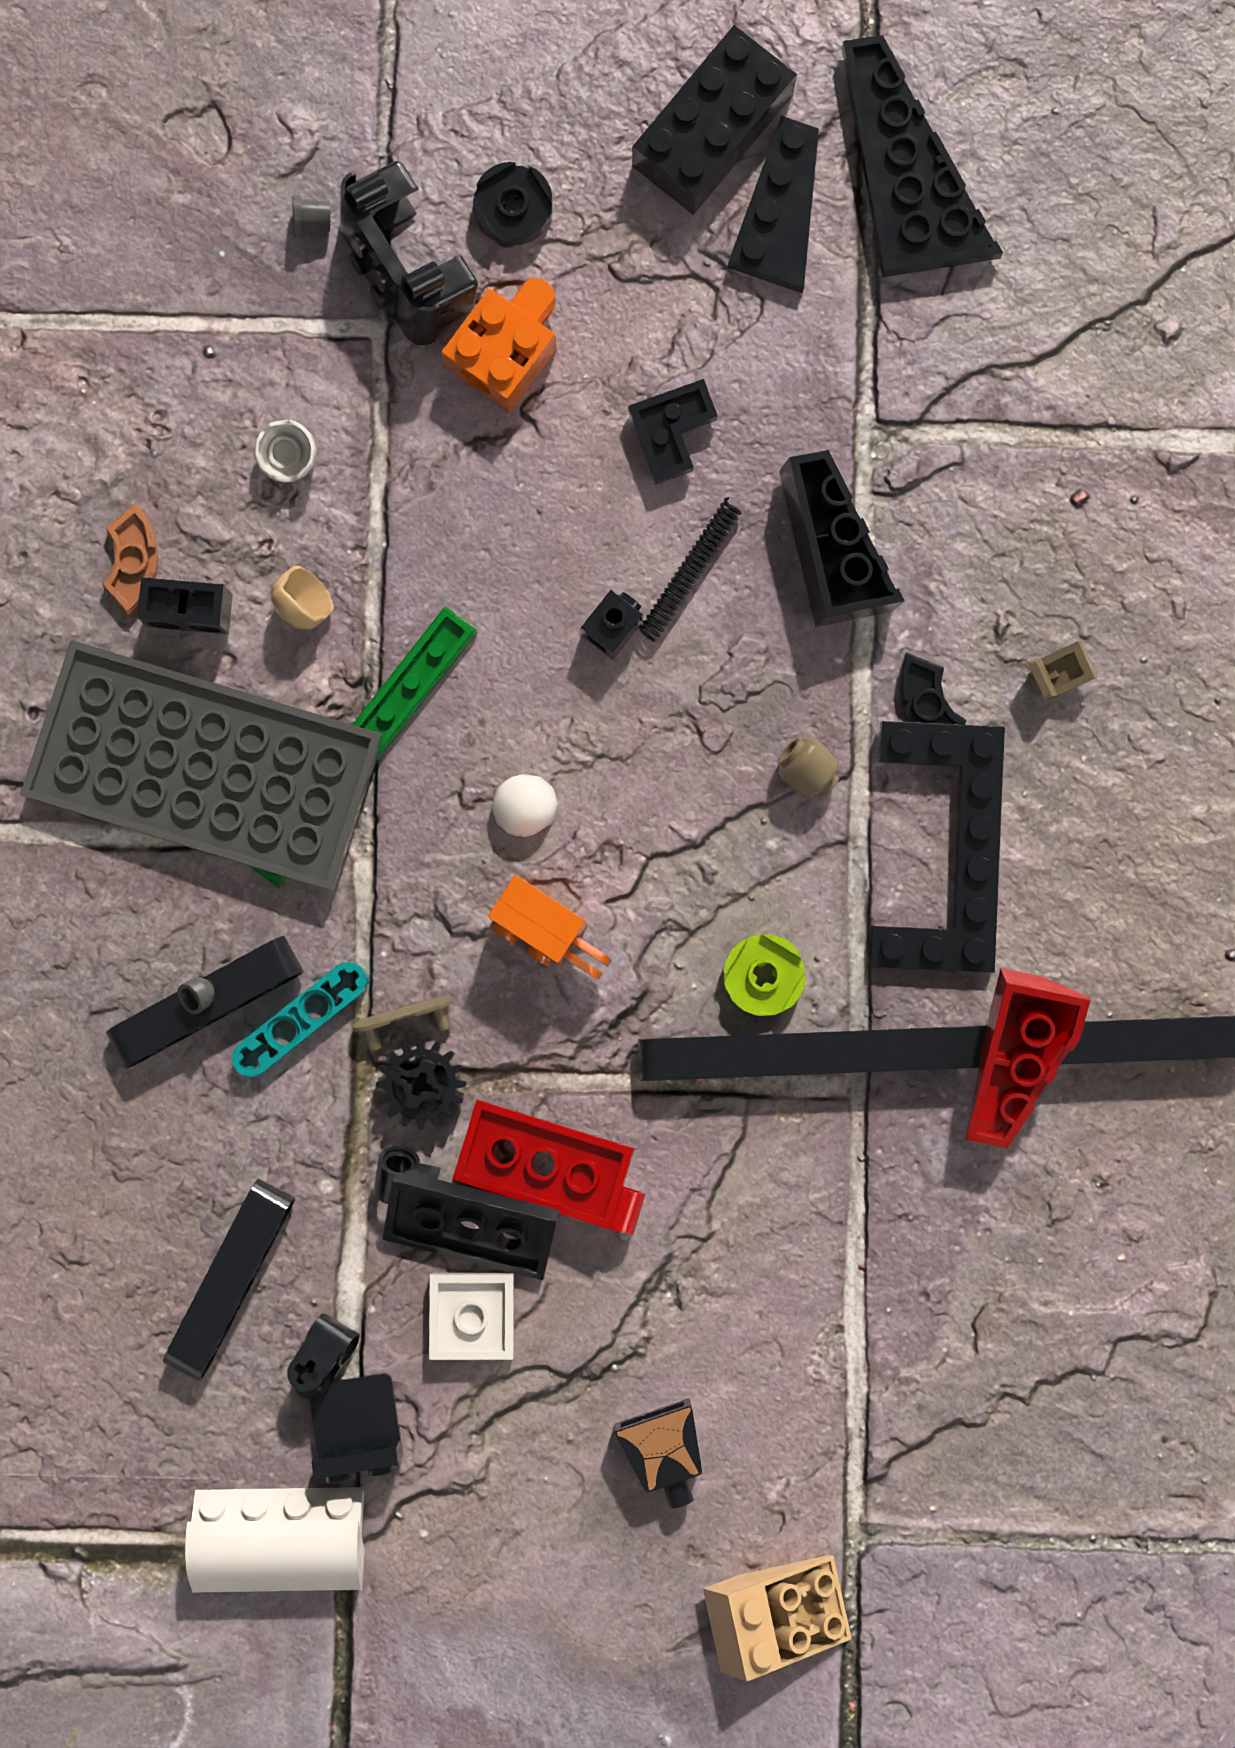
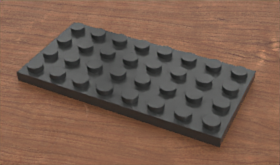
(202, 765)

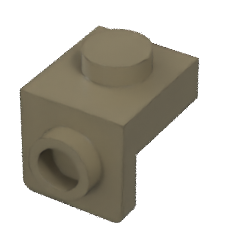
(1061, 671)

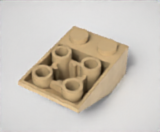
(776, 1616)

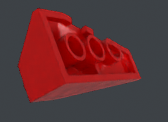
(1024, 1043)

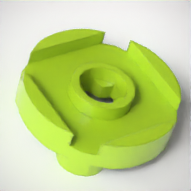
(787, 970)

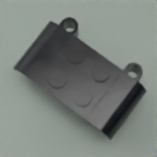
(416, 300)

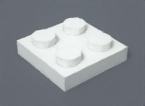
(471, 1316)

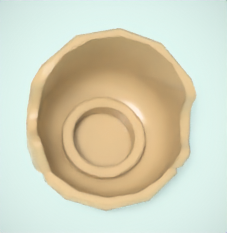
(301, 599)

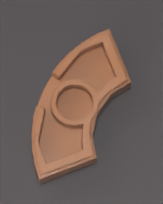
(134, 557)

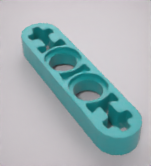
(298, 1016)

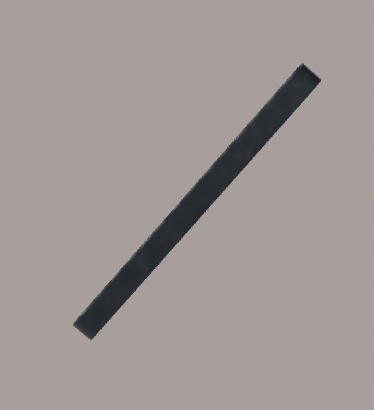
(919, 1049)

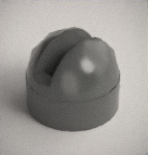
(196, 995)

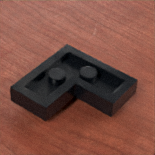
(660, 425)

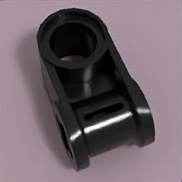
(323, 1352)

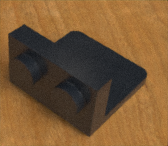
(356, 1428)

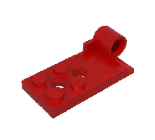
(585, 1176)

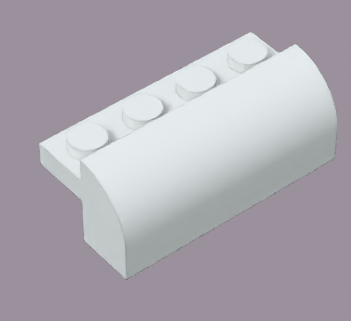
(275, 1540)

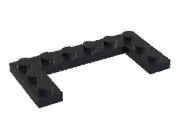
(973, 938)

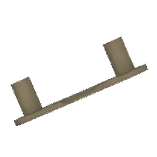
(435, 1005)

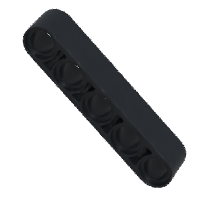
(234, 988)
(228, 1280)

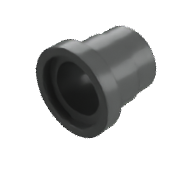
(310, 216)

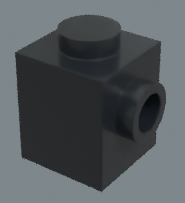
(612, 623)

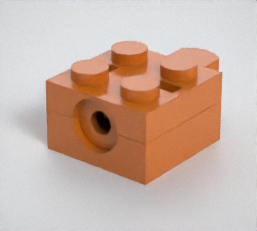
(500, 339)
(543, 925)

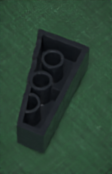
(833, 544)

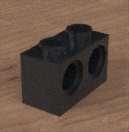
(184, 605)

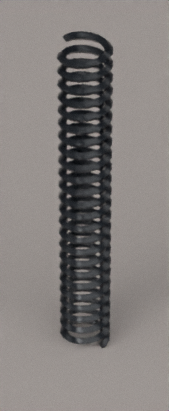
(687, 562)

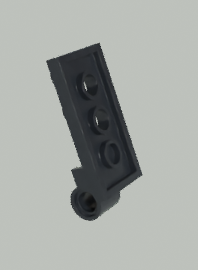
(430, 1212)

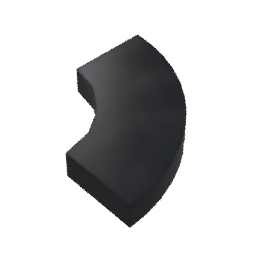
(923, 693)

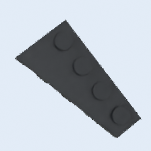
(778, 218)

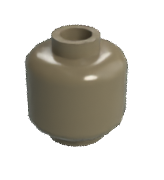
(808, 767)

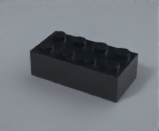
(713, 119)

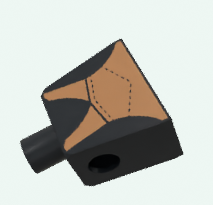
(663, 1450)

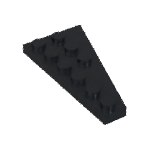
(911, 182)

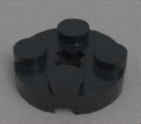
(512, 227)

